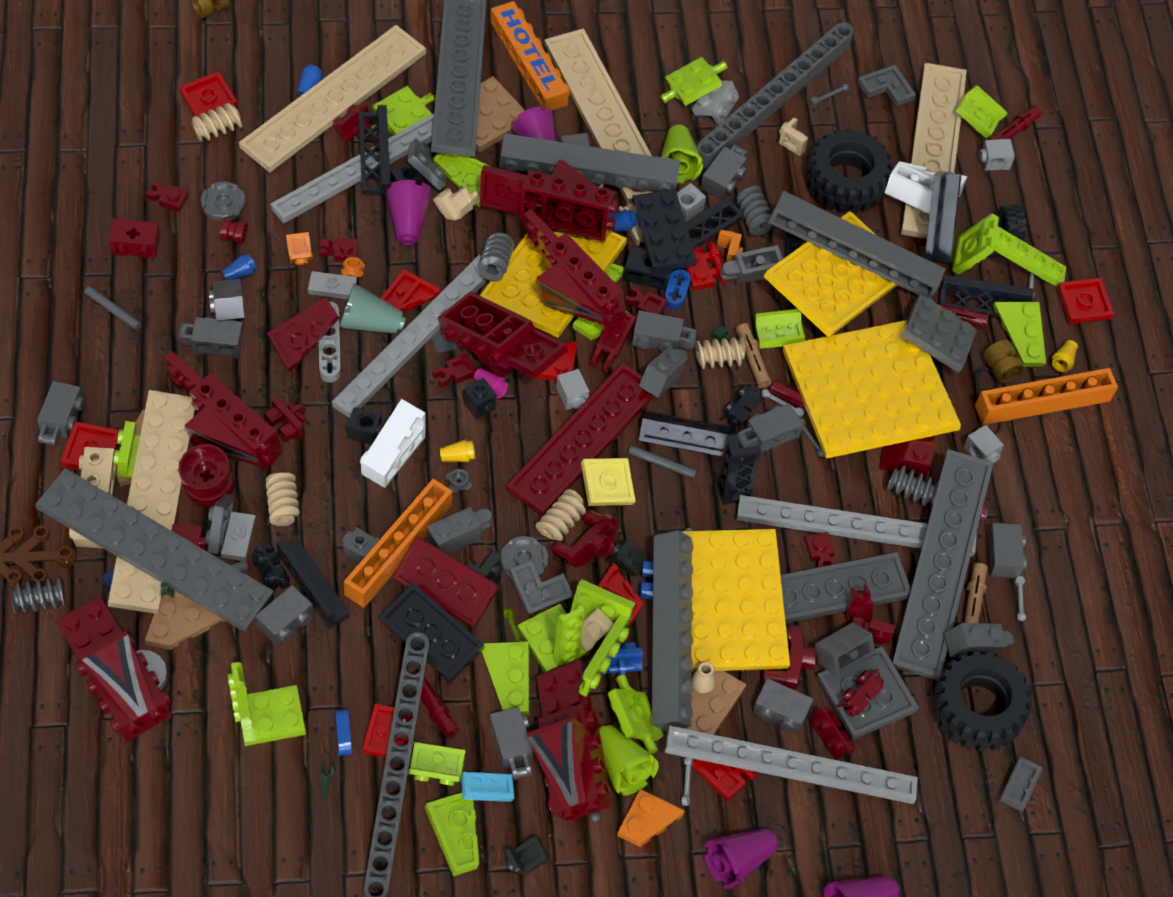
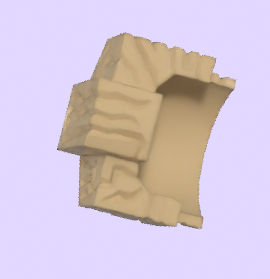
(455, 205)

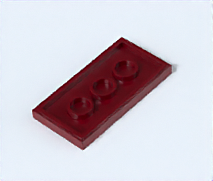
(446, 581)

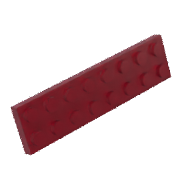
(580, 438)

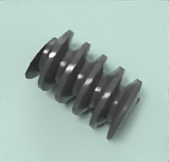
(755, 210)
(496, 256)
(913, 485)
(38, 595)

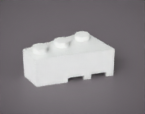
(913, 185)
(394, 444)

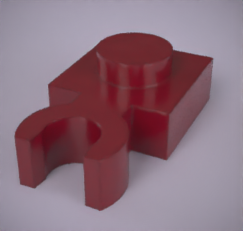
(169, 197)
(649, 302)
(458, 368)
(820, 548)
(860, 606)
(881, 631)

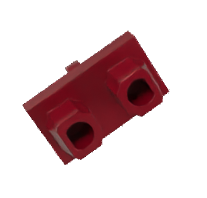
(348, 126)
(290, 416)

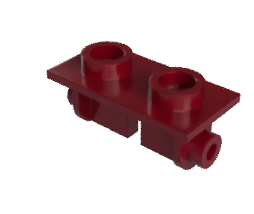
(867, 685)
(827, 728)

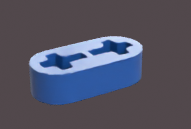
(681, 290)
(343, 732)

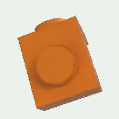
(731, 241)
(299, 248)

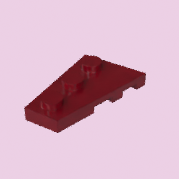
(302, 332)

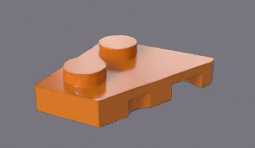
(647, 818)

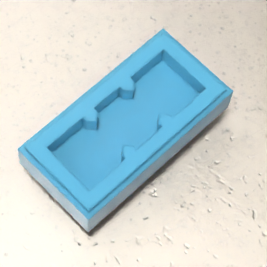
(487, 786)

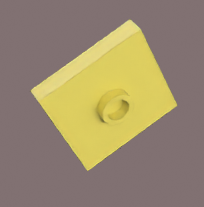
(608, 482)

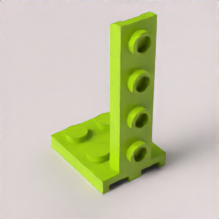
(987, 237)
(619, 612)
(555, 636)
(265, 714)

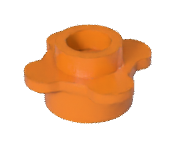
(353, 267)

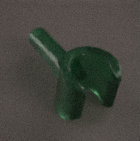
(719, 333)
(165, 590)
(326, 779)

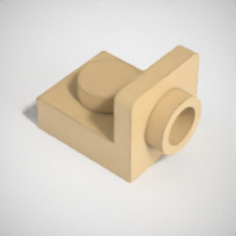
(793, 139)
(594, 628)

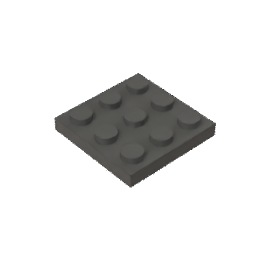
(939, 332)
(886, 707)

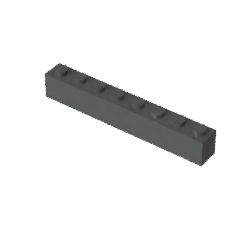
(594, 163)
(856, 245)
(672, 631)

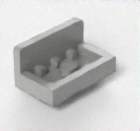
(717, 103)

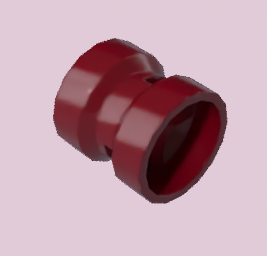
(235, 231)

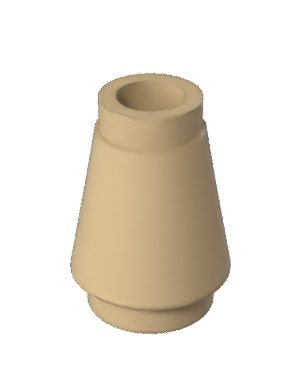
(703, 678)

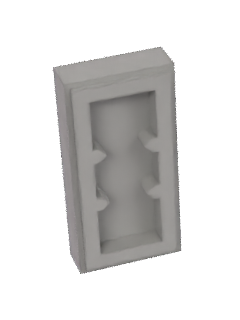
(331, 285)
(238, 536)

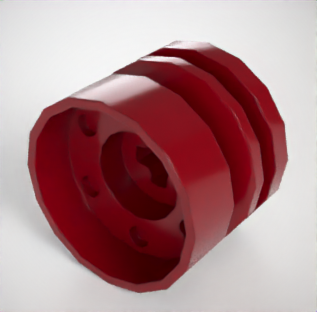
(206, 474)

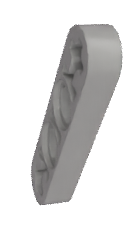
(334, 342)

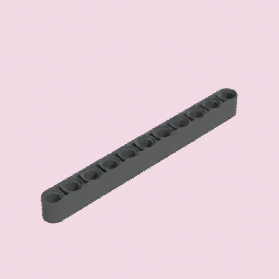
(776, 92)
(401, 755)

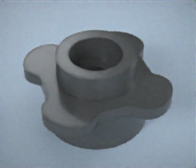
(456, 475)

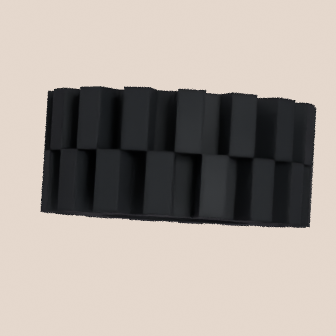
(1012, 220)

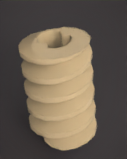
(216, 121)
(720, 352)
(282, 498)
(561, 516)

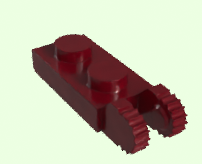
(613, 341)

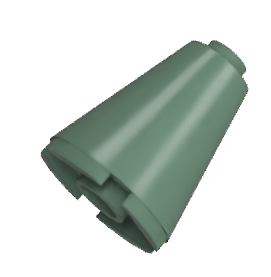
(370, 313)

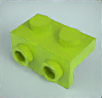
(980, 111)
(779, 328)
(126, 456)
(437, 762)

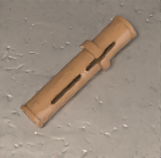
(762, 377)
(978, 574)

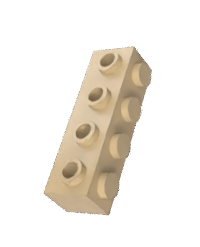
(100, 471)

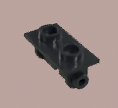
(735, 409)
(265, 558)

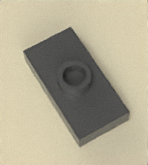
(1021, 784)

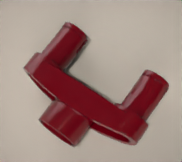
(594, 542)
(800, 659)

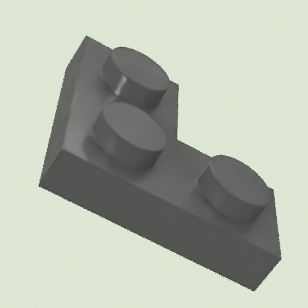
(889, 81)
(420, 158)
(220, 516)
(537, 594)

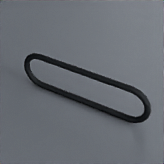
(977, 393)

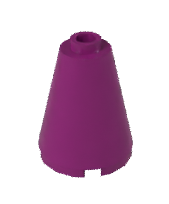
(535, 124)
(408, 209)
(738, 855)
(865, 887)

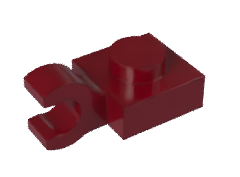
(341, 249)

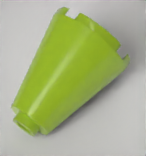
(681, 146)
(626, 761)

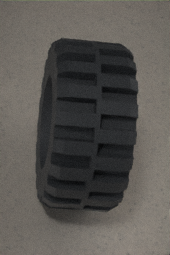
(853, 150)
(994, 675)

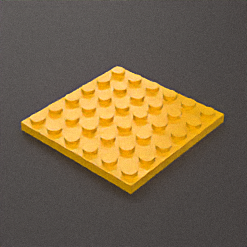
(869, 389)

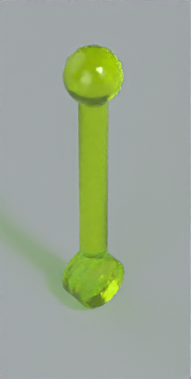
(508, 613)

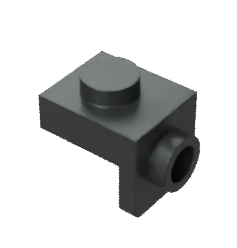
(627, 556)
(491, 567)
(527, 856)

